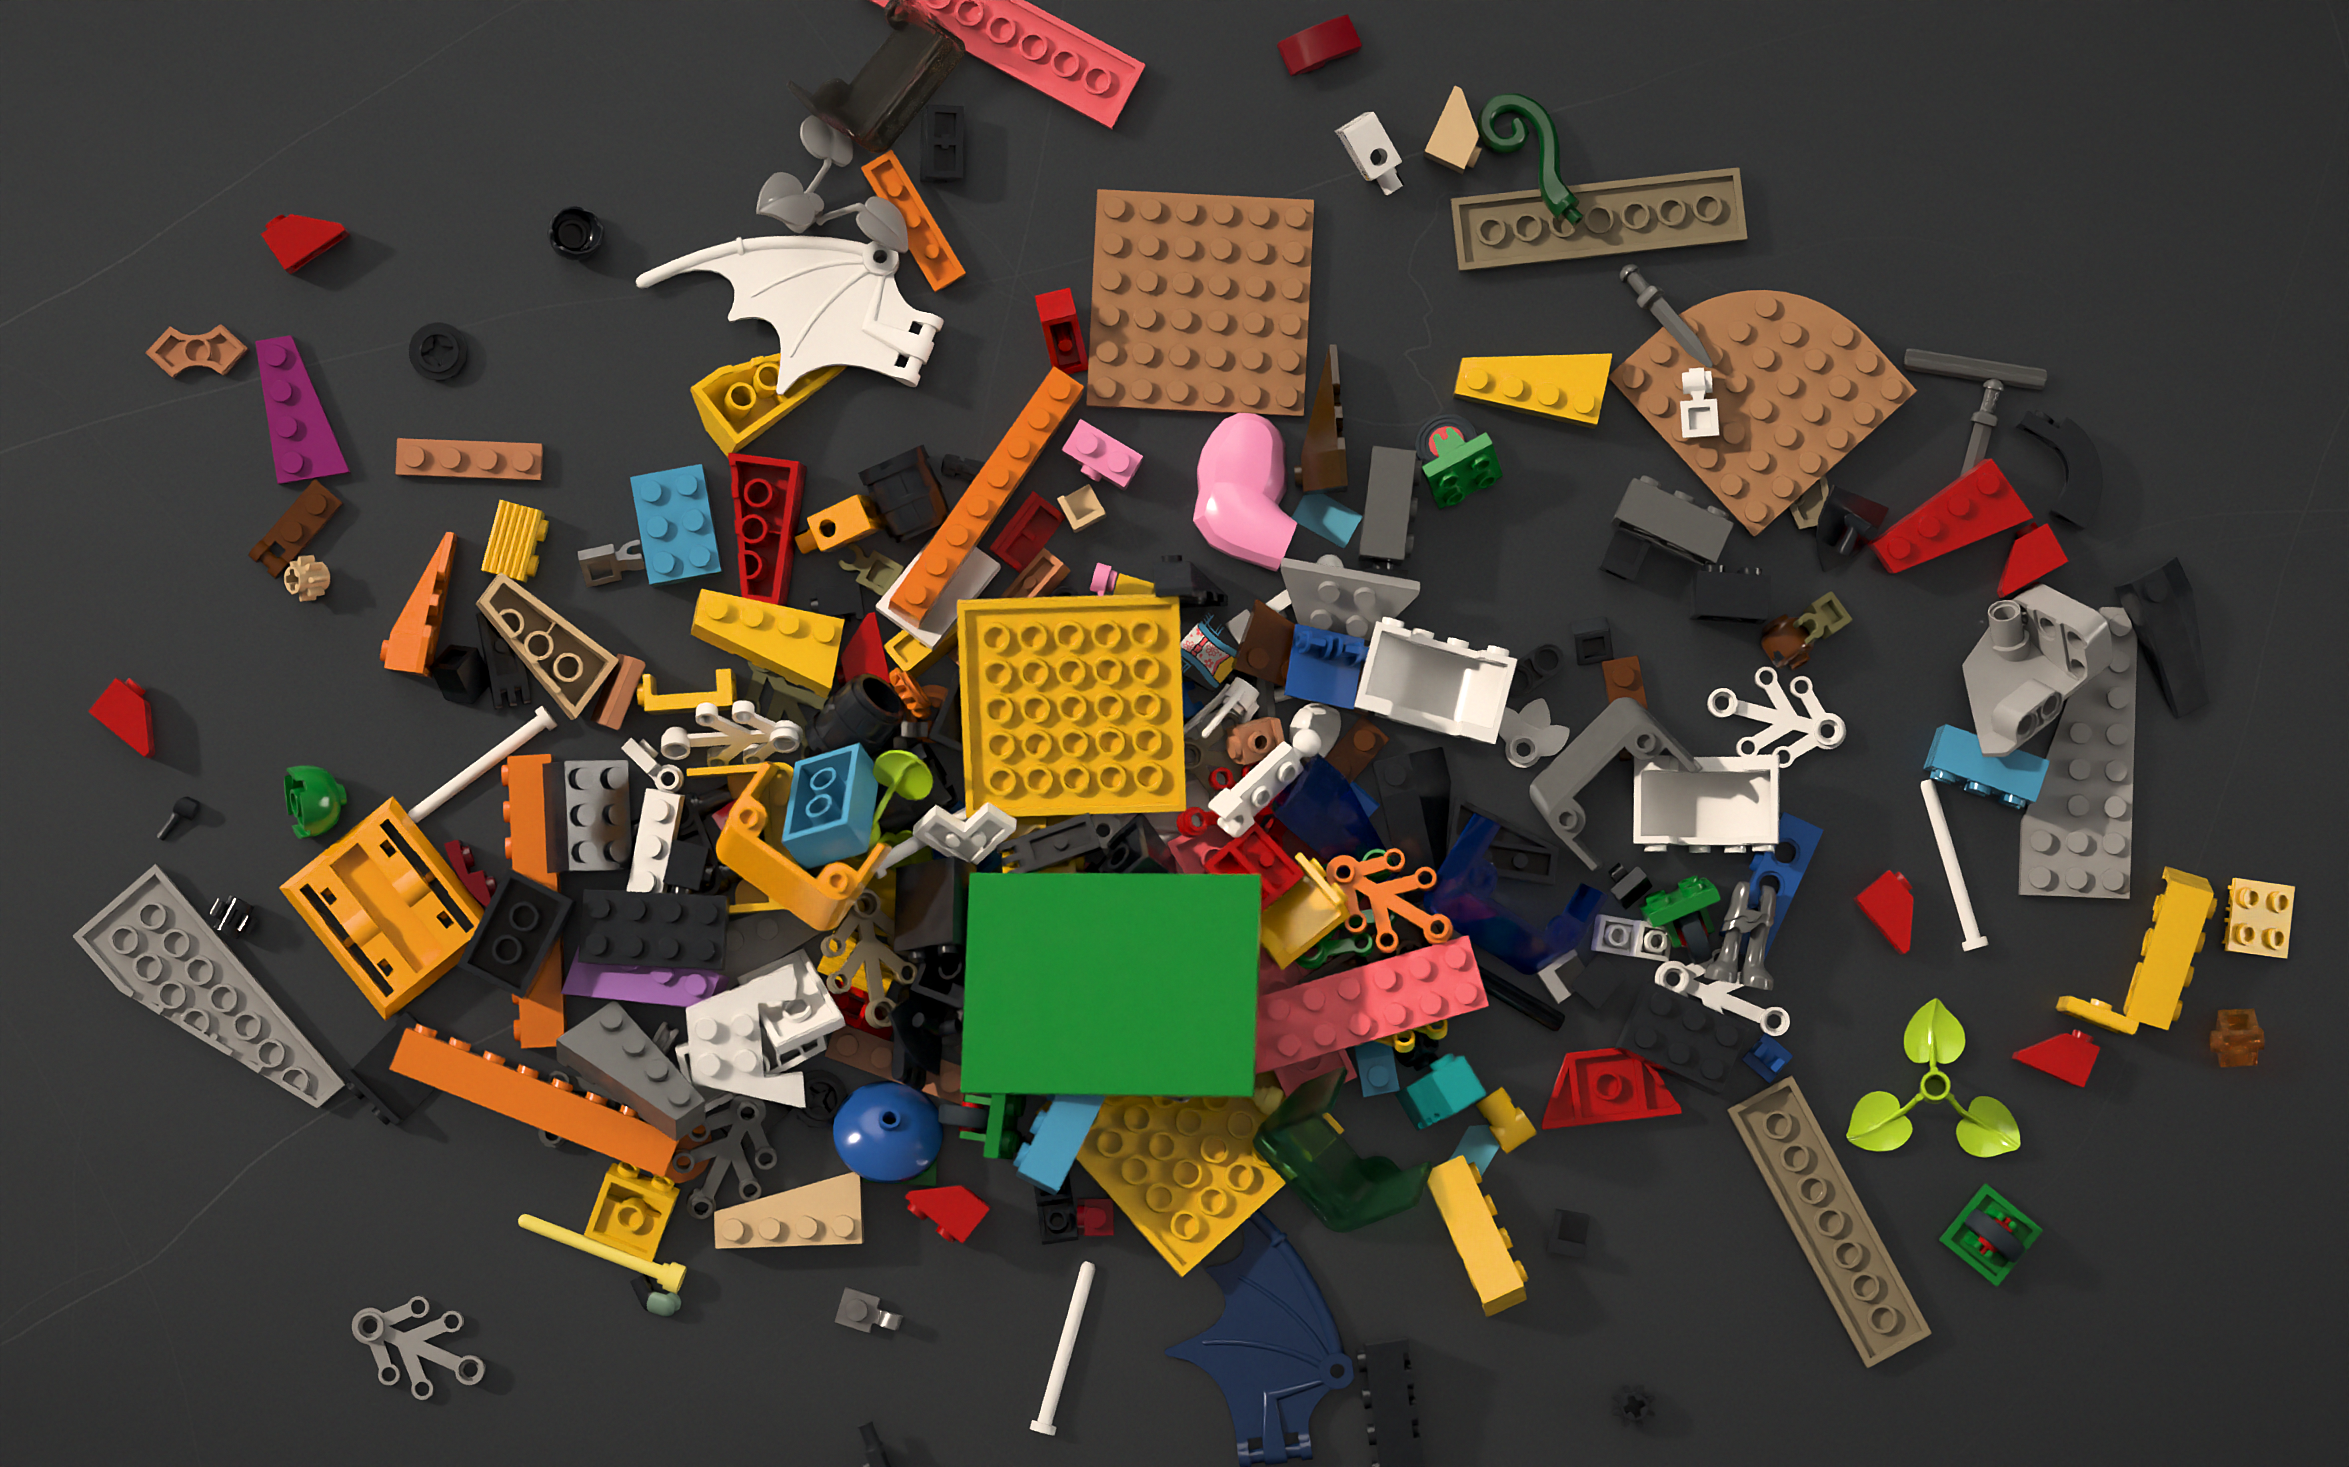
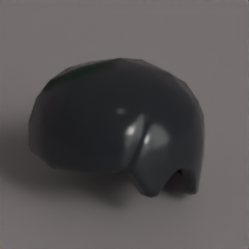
(575, 233)

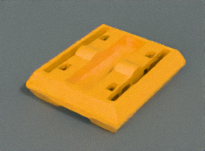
(386, 908)

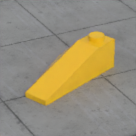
(743, 399)

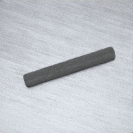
(1974, 369)

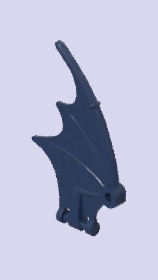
(1270, 1345)

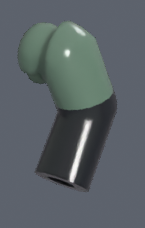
(654, 1301)

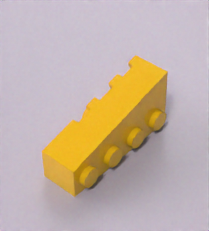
(1541, 386)
(1476, 1235)

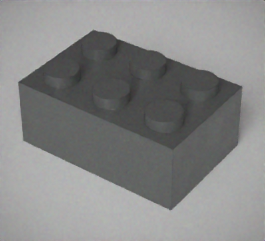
(1389, 505)
(1673, 521)

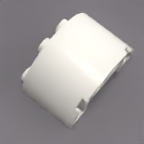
(1435, 682)
(1724, 804)

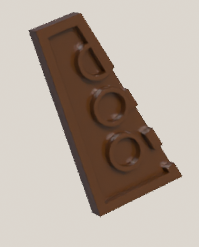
(1267, 647)

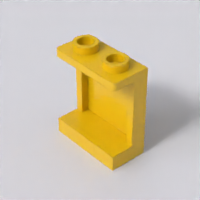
(687, 703)
(1302, 915)

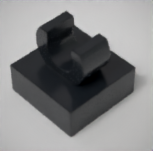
(1628, 886)

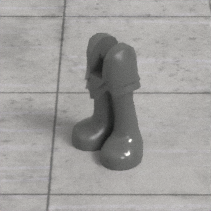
(1739, 921)

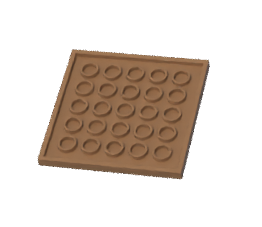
(1200, 303)

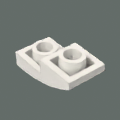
(1630, 938)

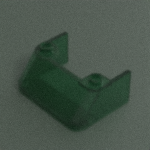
(1325, 1169)

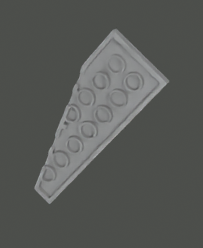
(2081, 824)
(180, 968)

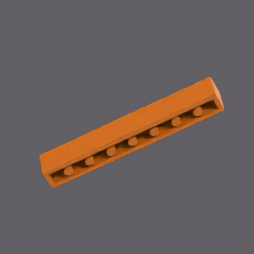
(985, 497)
(545, 1012)
(533, 1100)

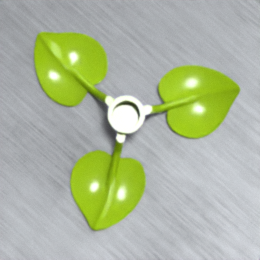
(911, 780)
(1932, 1038)

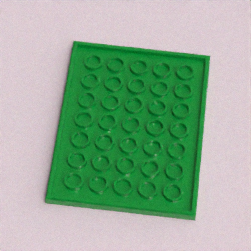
(1112, 984)

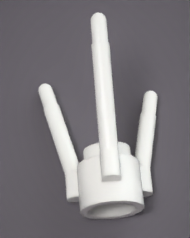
(1235, 698)

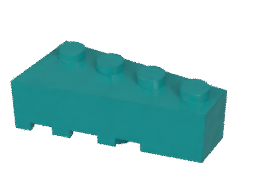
(1440, 1092)

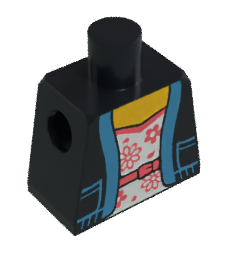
(1209, 654)

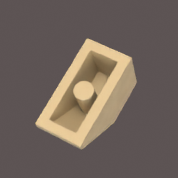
(1454, 136)

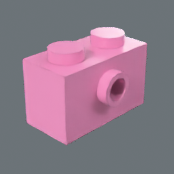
(1102, 455)

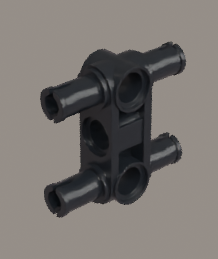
(695, 832)

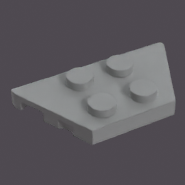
(1344, 598)

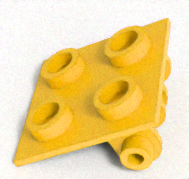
(2259, 918)

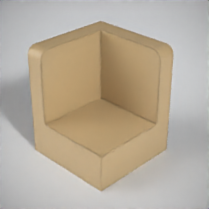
(1081, 508)

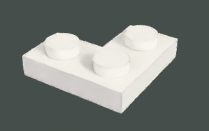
(967, 839)

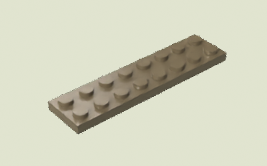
(1616, 220)
(1829, 1221)

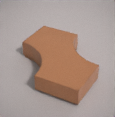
(212, 350)

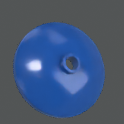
(883, 1150)

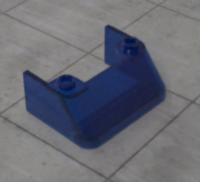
(1464, 898)

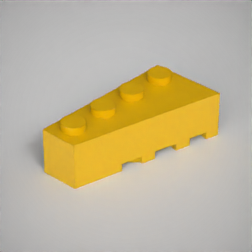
(772, 636)
(2170, 949)

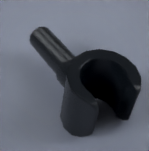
(183, 807)

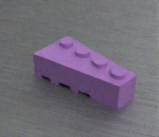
(643, 984)

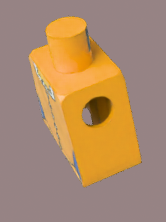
(853, 522)

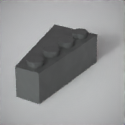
(628, 1065)

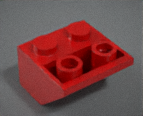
(952, 1207)

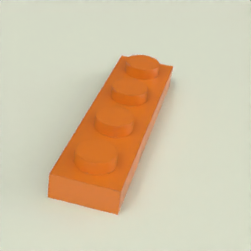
(924, 235)

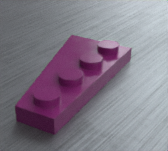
(298, 426)

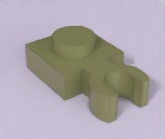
(876, 573)
(1823, 618)

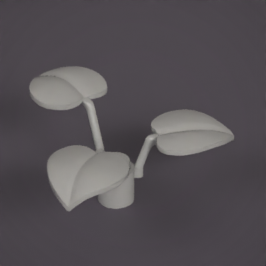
(786, 201)

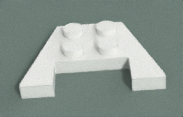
(728, 1041)

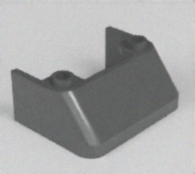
(1619, 726)

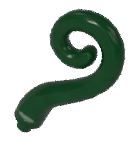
(1552, 188)

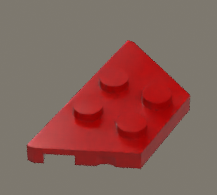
(1606, 1088)

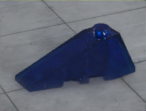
(1327, 814)

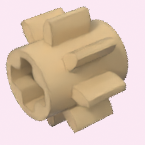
(307, 578)

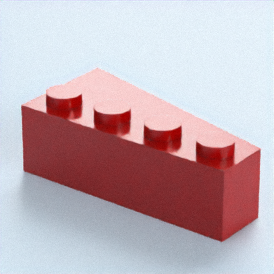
(1959, 514)
(767, 518)

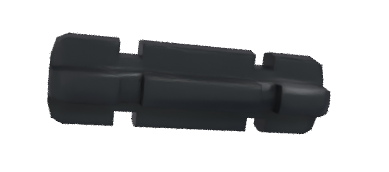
(967, 469)

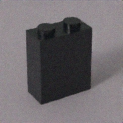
(932, 909)

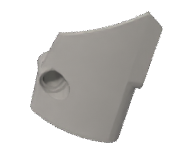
(2030, 662)

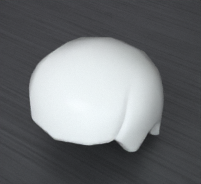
(1321, 719)

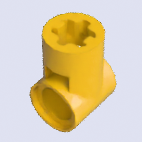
(1508, 1123)

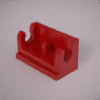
(1027, 532)

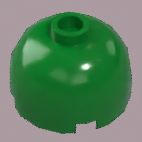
(313, 799)

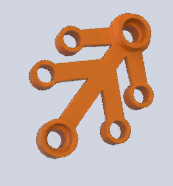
(1384, 896)

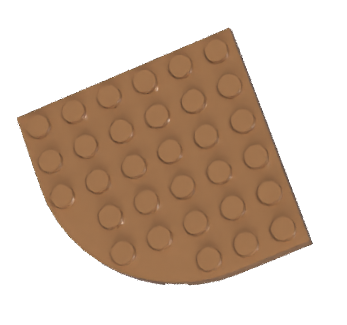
(1790, 393)

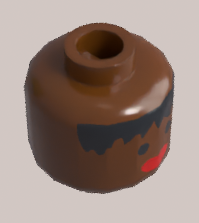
(1785, 643)

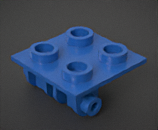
(1324, 666)

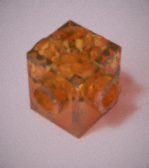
(2237, 1038)

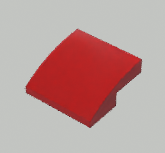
(1258, 854)

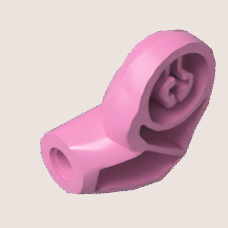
(1240, 489)

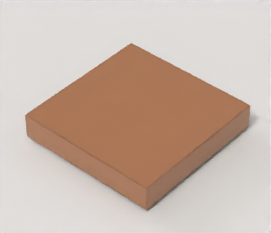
(618, 692)

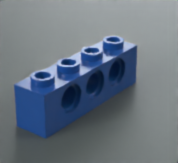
(1803, 840)

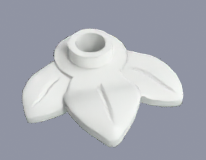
(1534, 729)

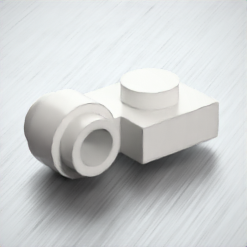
(1699, 415)
(644, 756)

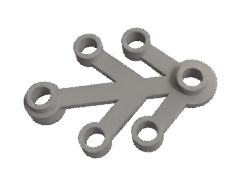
(413, 1344)

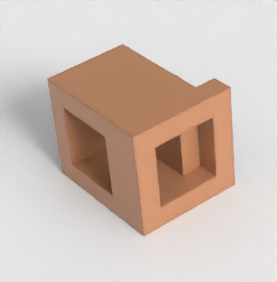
(1242, 738)

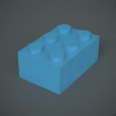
(677, 525)
(1958, 757)
(830, 807)
(1056, 1140)

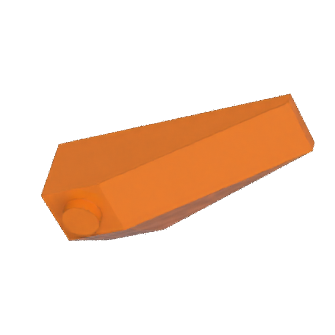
(418, 628)

